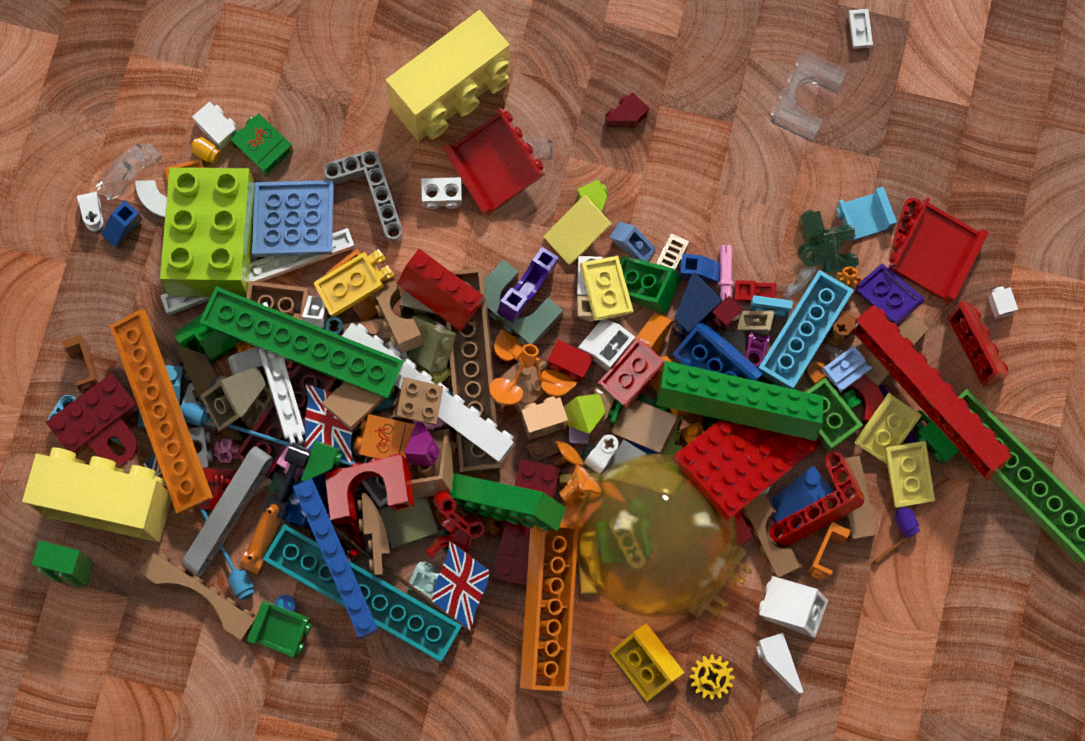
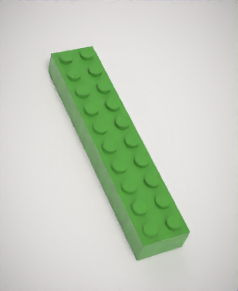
(1036, 488)

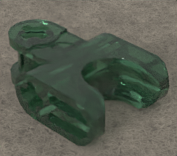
(826, 249)

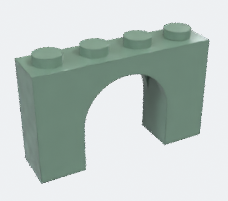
(527, 329)

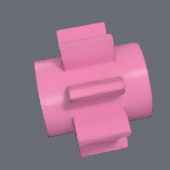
(226, 450)

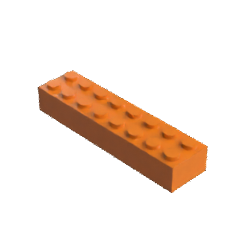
(549, 608)

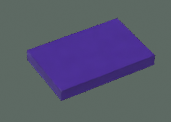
(889, 293)

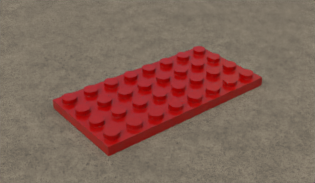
(739, 462)

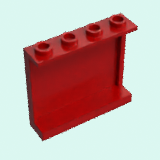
(495, 162)
(936, 251)

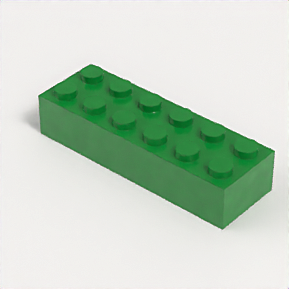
(507, 502)

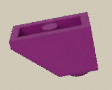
(421, 447)

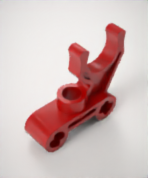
(458, 526)

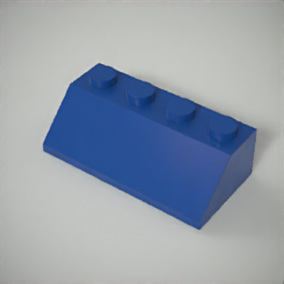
(711, 352)

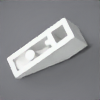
(778, 659)

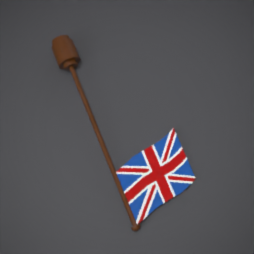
(456, 588)

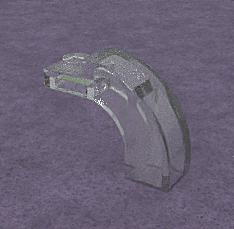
(125, 168)

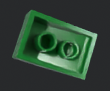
(649, 283)

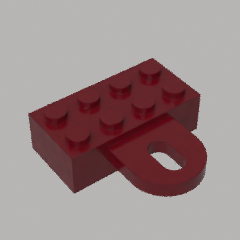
(97, 419)

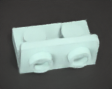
(425, 578)

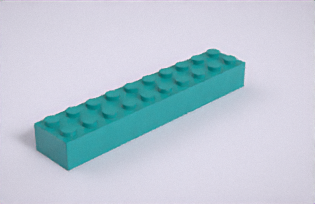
(391, 608)

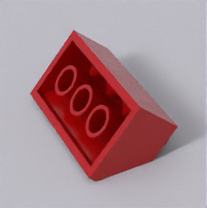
(440, 290)

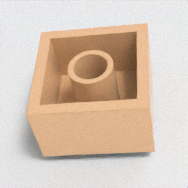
(544, 418)

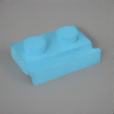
(779, 306)

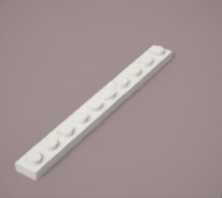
(266, 269)

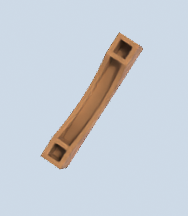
(162, 573)

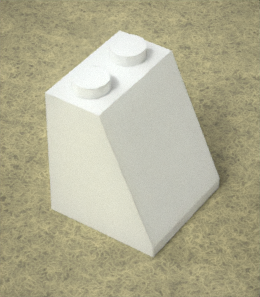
(793, 606)

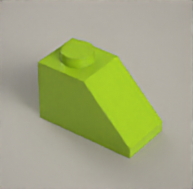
(595, 192)

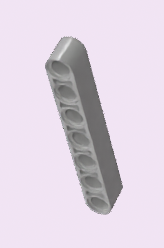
(227, 511)

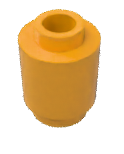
(205, 150)

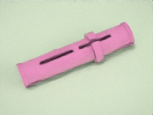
(725, 283)

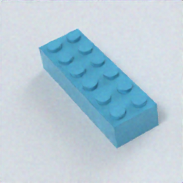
(805, 331)

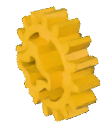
(715, 687)

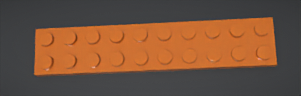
(160, 411)

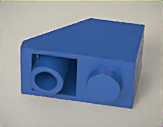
(121, 223)
(704, 267)

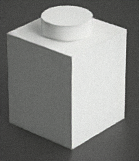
(1002, 302)

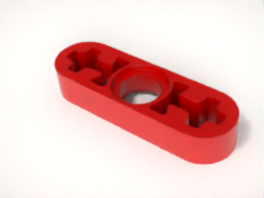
(905, 210)

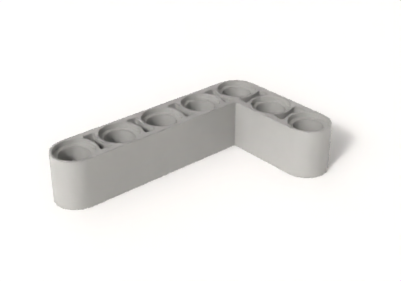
(376, 189)

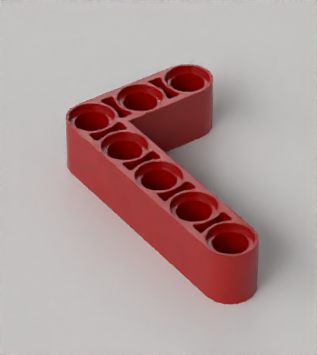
(822, 506)

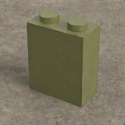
(436, 344)
(410, 524)

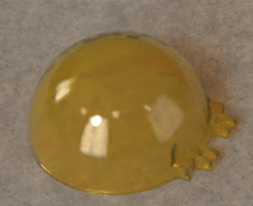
(656, 540)

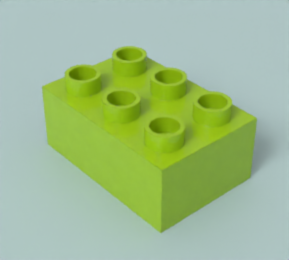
(207, 231)

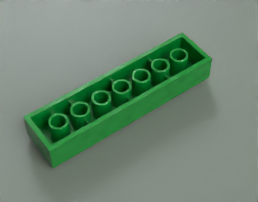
(740, 400)

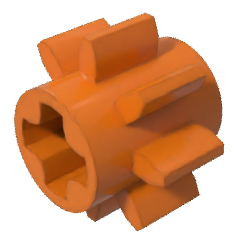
(849, 277)

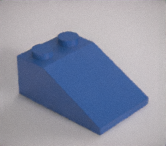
(800, 493)

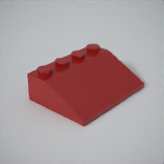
(977, 344)

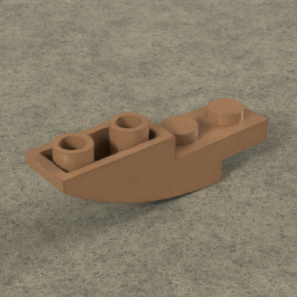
(373, 526)

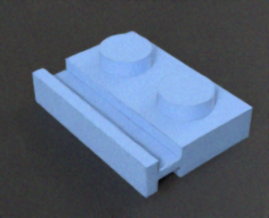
(847, 368)

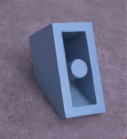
(632, 241)

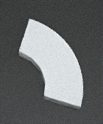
(151, 197)

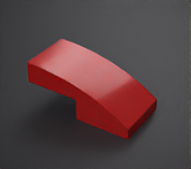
(746, 289)

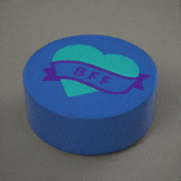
(286, 602)

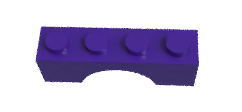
(535, 276)

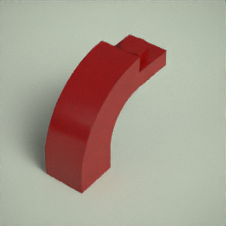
(868, 393)

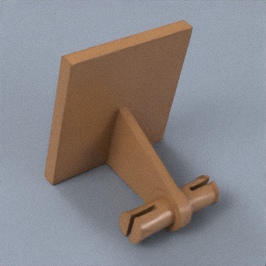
(417, 401)

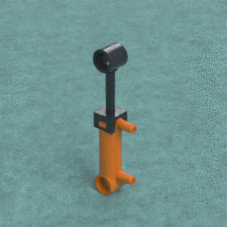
(274, 511)

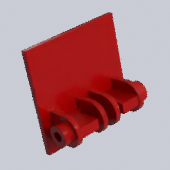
(218, 482)

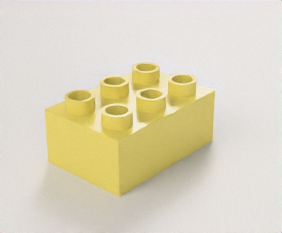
(449, 77)
(98, 494)

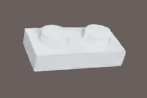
(860, 28)

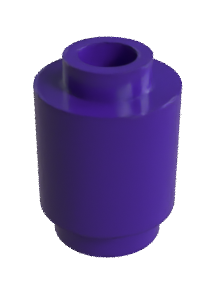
(906, 522)

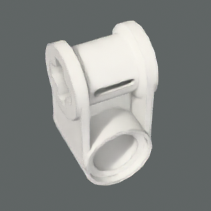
(91, 208)
(599, 456)

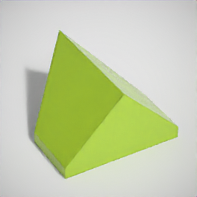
(585, 412)

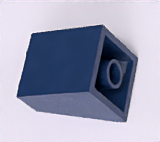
(695, 306)

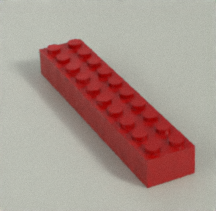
(931, 392)

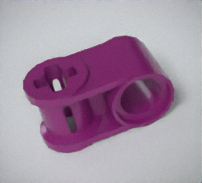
(757, 347)

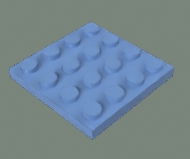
(293, 218)

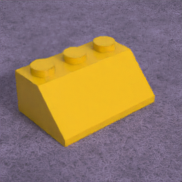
(646, 662)

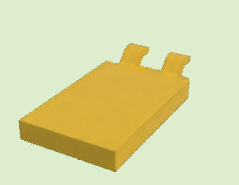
(353, 282)

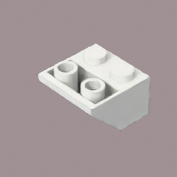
(607, 343)

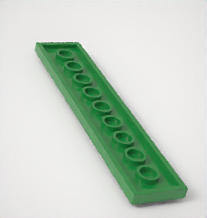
(301, 342)

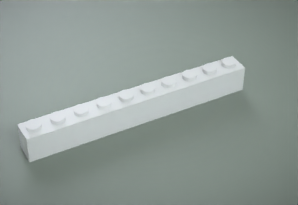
(451, 408)

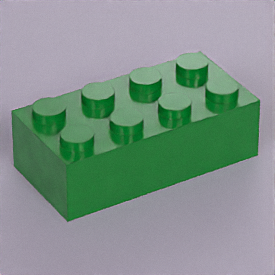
(62, 563)

